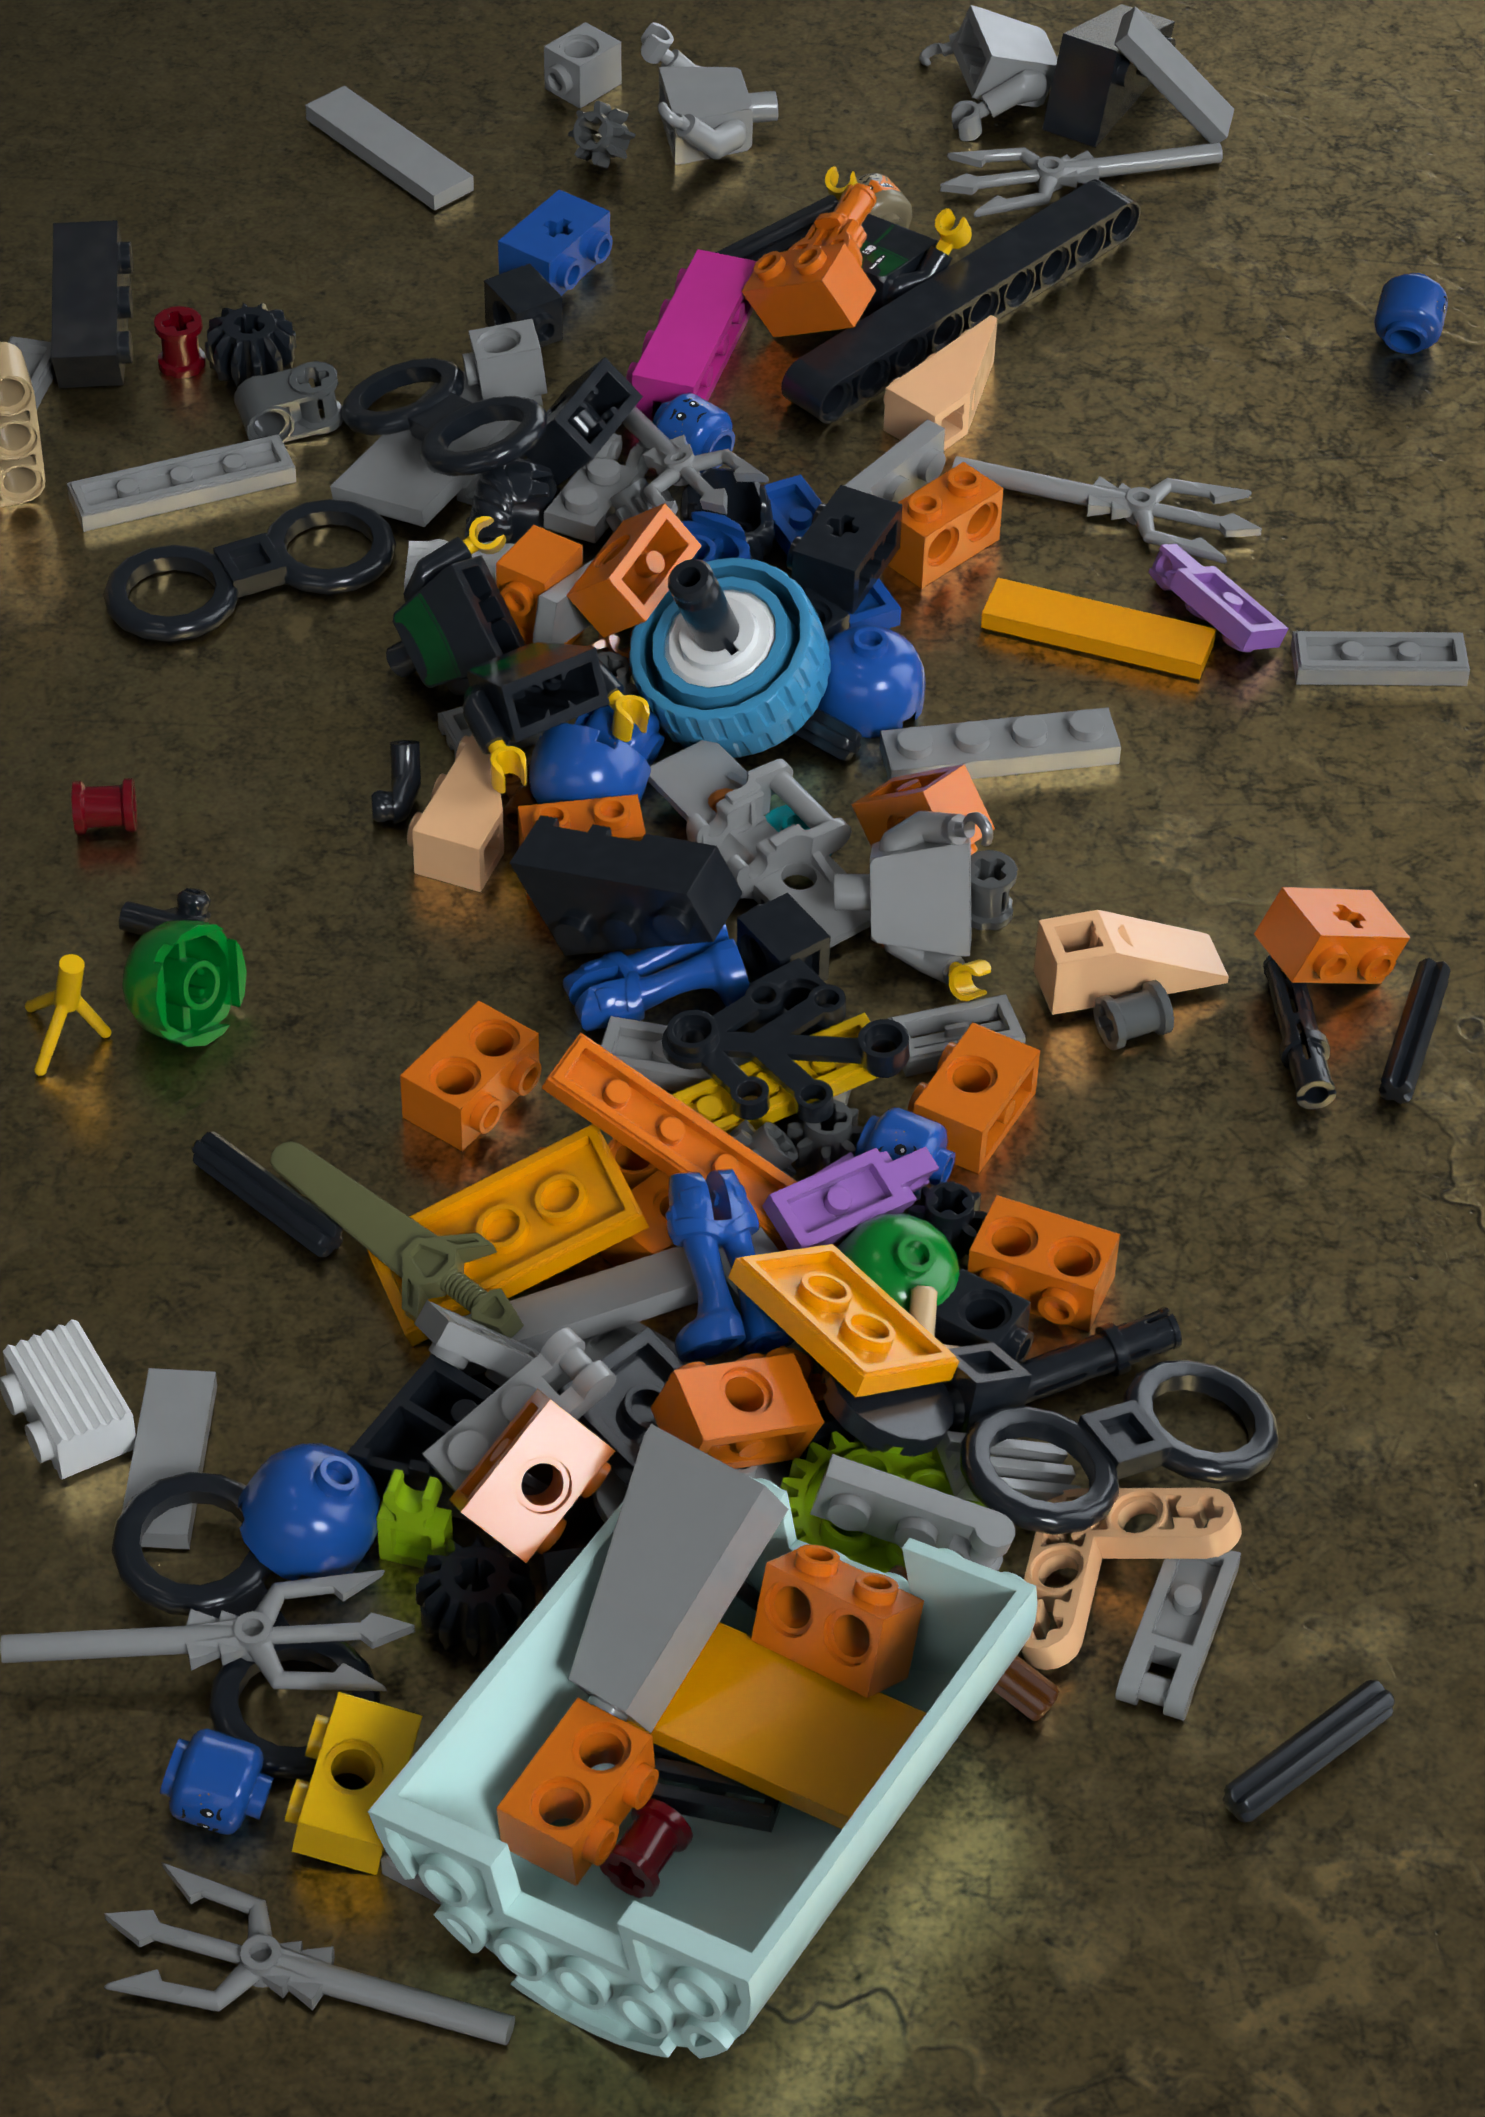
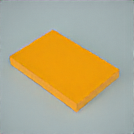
(844, 1319)

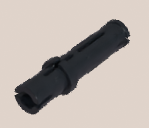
(1310, 1075)
(1107, 1351)

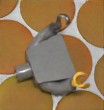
(923, 896)

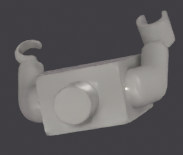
(1001, 63)
(703, 107)

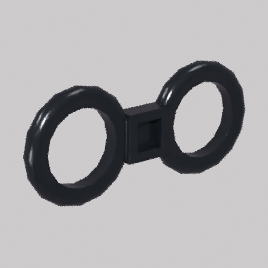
(444, 417)
(249, 568)
(1118, 1445)
(234, 1594)

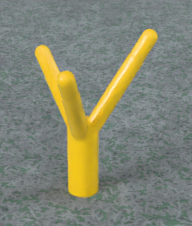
(66, 999)

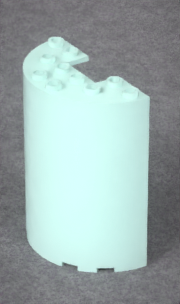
(739, 1899)

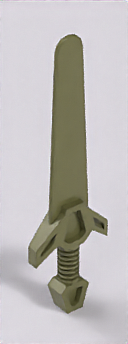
(426, 1262)

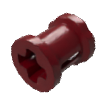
(179, 340)
(104, 806)
(646, 1848)

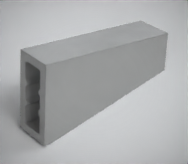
(669, 1575)

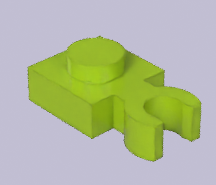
(411, 1522)

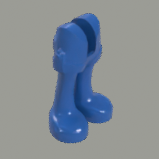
(630, 986)
(703, 1220)

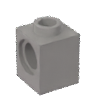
(582, 65)
(506, 360)

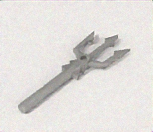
(1054, 172)
(679, 466)
(1135, 504)
(231, 1637)
(285, 1968)

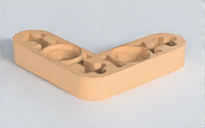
(1107, 1540)

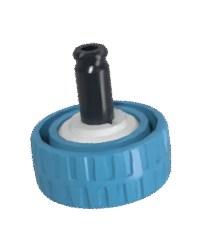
(731, 656)

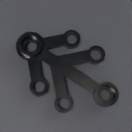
(707, 1041)

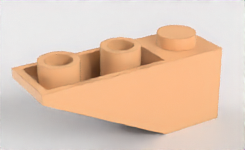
(943, 386)
(462, 826)
(1115, 954)

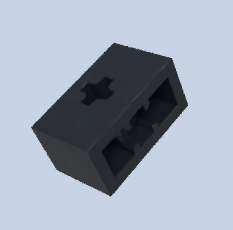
(584, 420)
(846, 546)

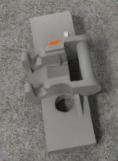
(728, 810)

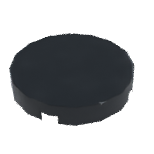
(902, 1418)

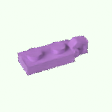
(1218, 600)
(842, 1197)

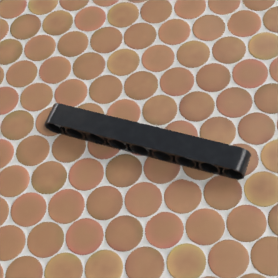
(936, 312)

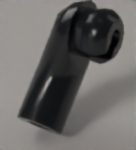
(405, 783)
(139, 918)

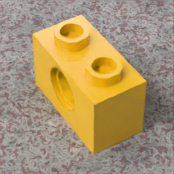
(357, 1740)

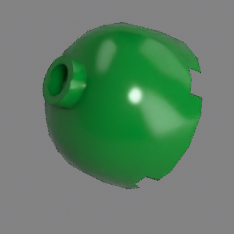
(184, 981)
(903, 1254)

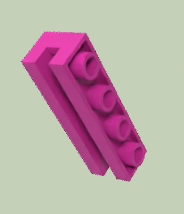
(693, 331)

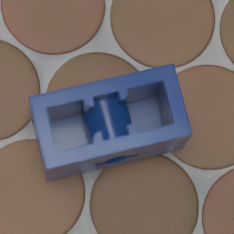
(559, 240)

